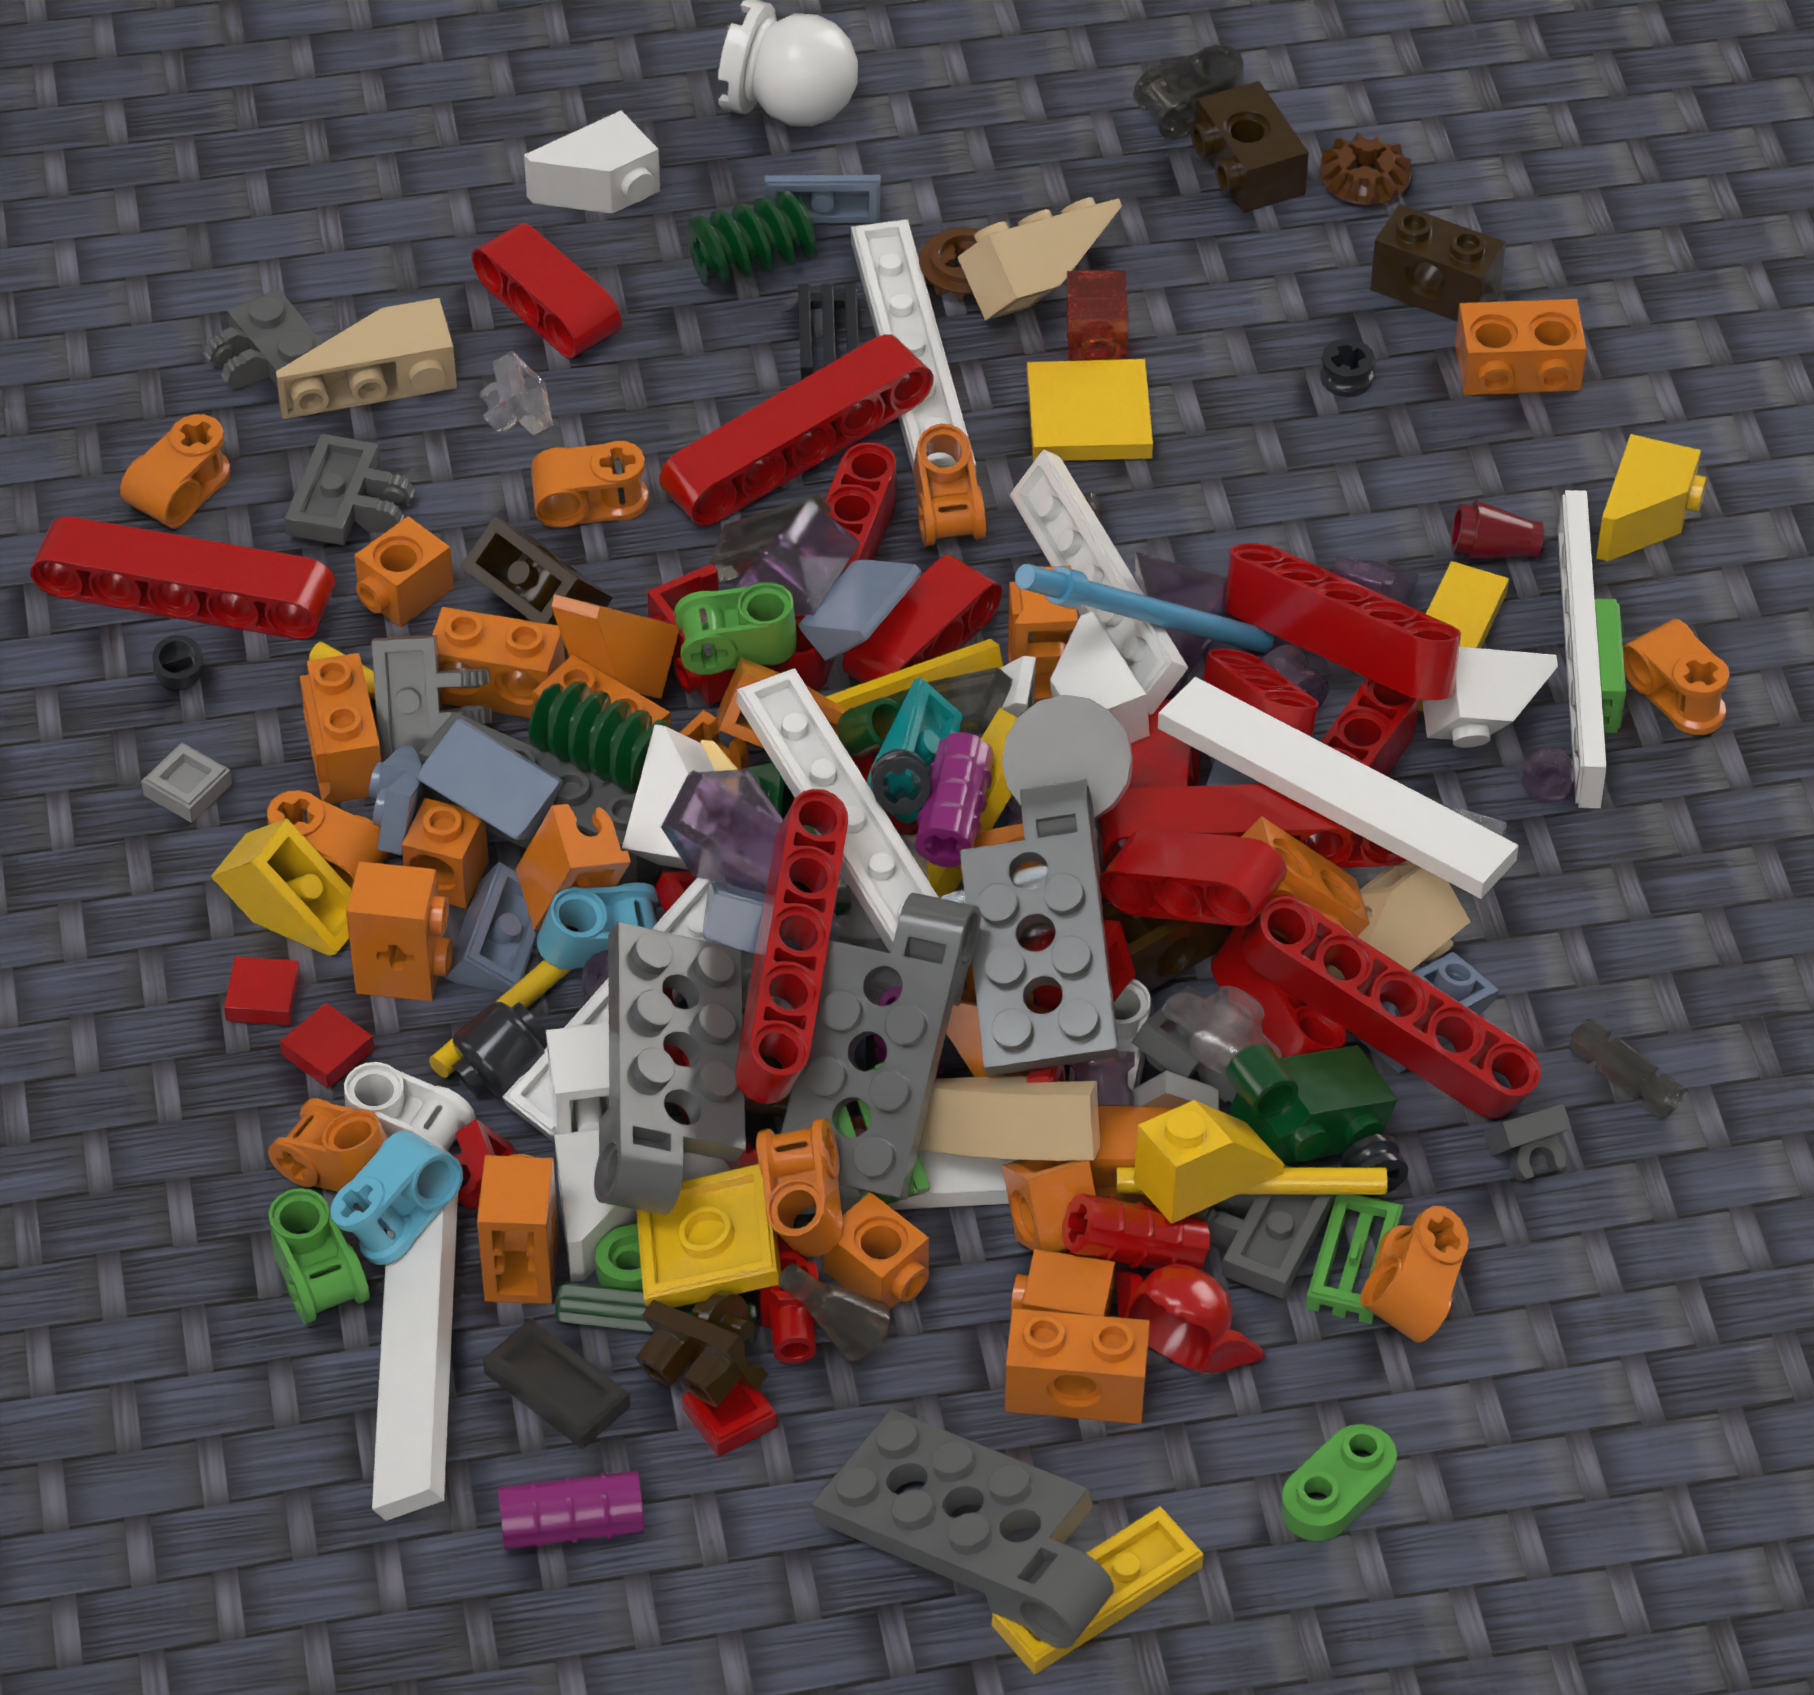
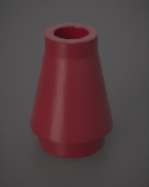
(1491, 532)

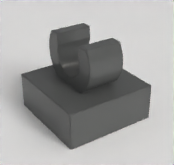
(1530, 1134)

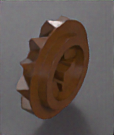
(1363, 184)
(938, 261)

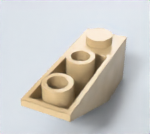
(1027, 262)
(376, 360)
(1409, 915)

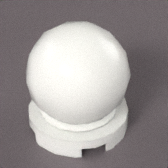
(793, 67)

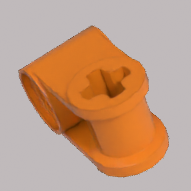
(178, 471)
(583, 484)
(947, 497)
(1678, 676)
(334, 833)
(327, 1145)
(798, 1174)
(1417, 1273)

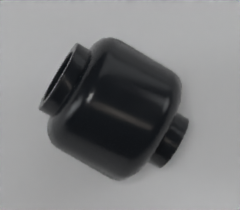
(498, 1048)

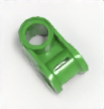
(740, 622)
(316, 1264)

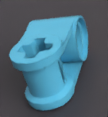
(594, 914)
(399, 1193)

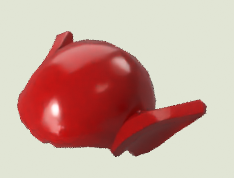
(1187, 1317)

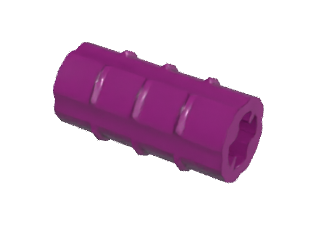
(955, 799)
(571, 1510)

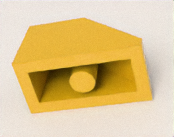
(1650, 496)
(287, 887)
(1199, 1159)

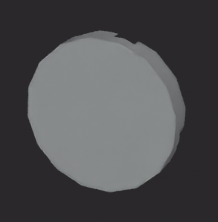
(1069, 741)

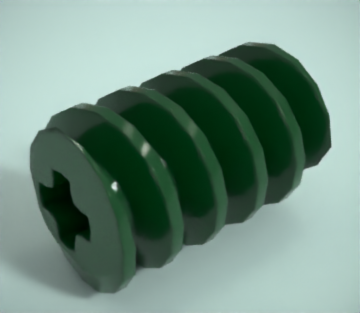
(751, 235)
(593, 732)

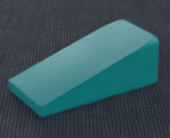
(918, 728)

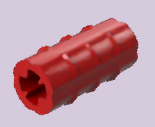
(1132, 1233)

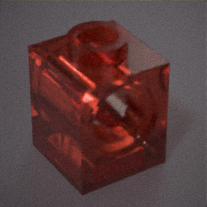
(1096, 315)

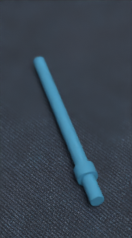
(1072, 589)

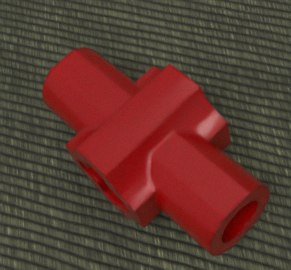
(786, 1316)

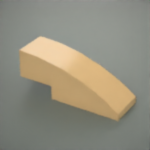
(1012, 1119)

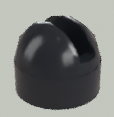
(174, 655)

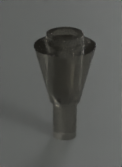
(849, 1319)

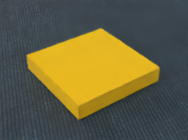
(1090, 409)
(709, 1240)

